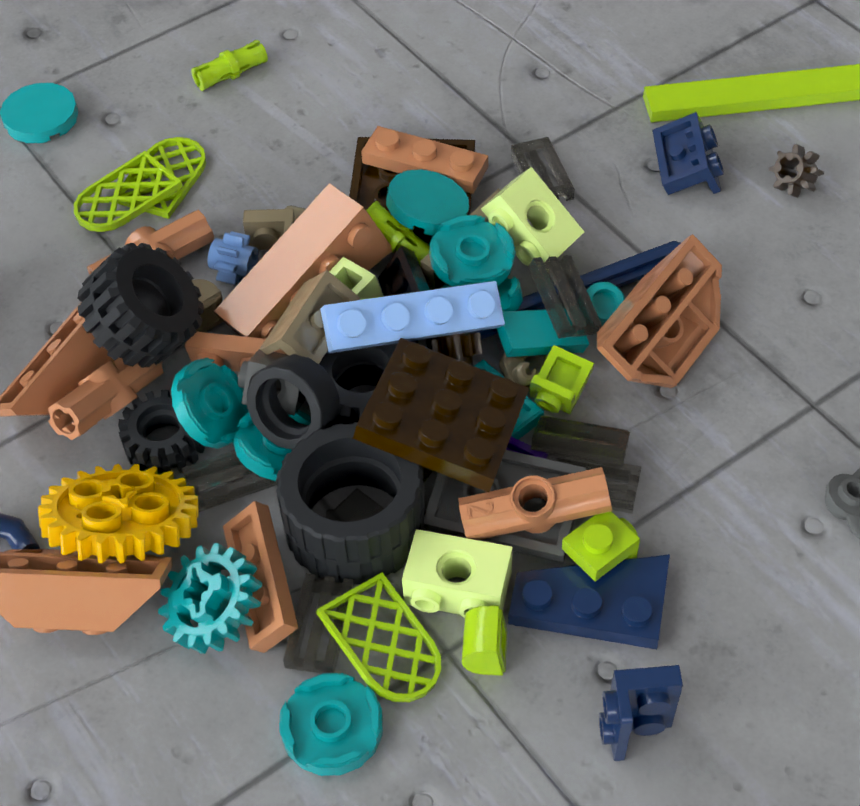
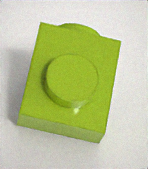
(560, 381)
(601, 544)

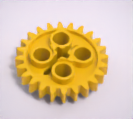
(118, 513)

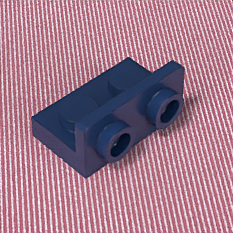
(687, 154)
(639, 702)

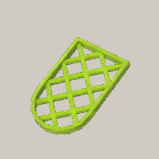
(191, 178)
(106, 183)
(365, 670)

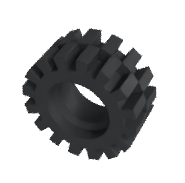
(161, 454)

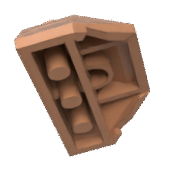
(666, 318)
(54, 370)
(63, 593)

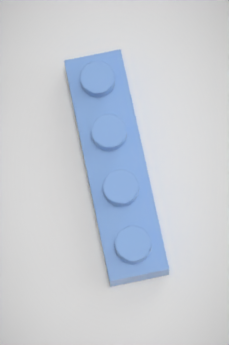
(411, 316)

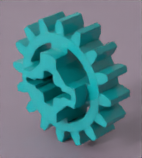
(210, 598)

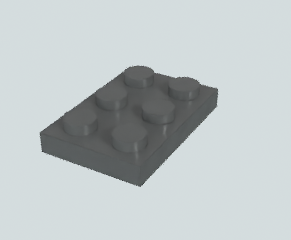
(445, 518)

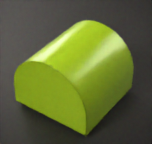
(485, 641)

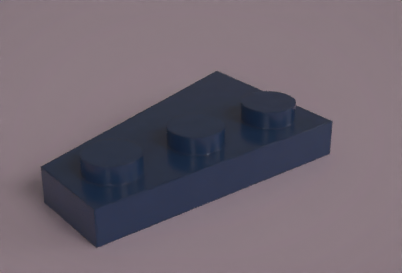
(617, 608)

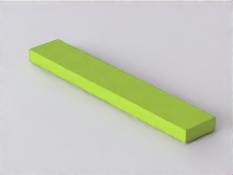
(753, 93)

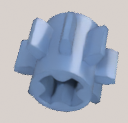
(232, 257)

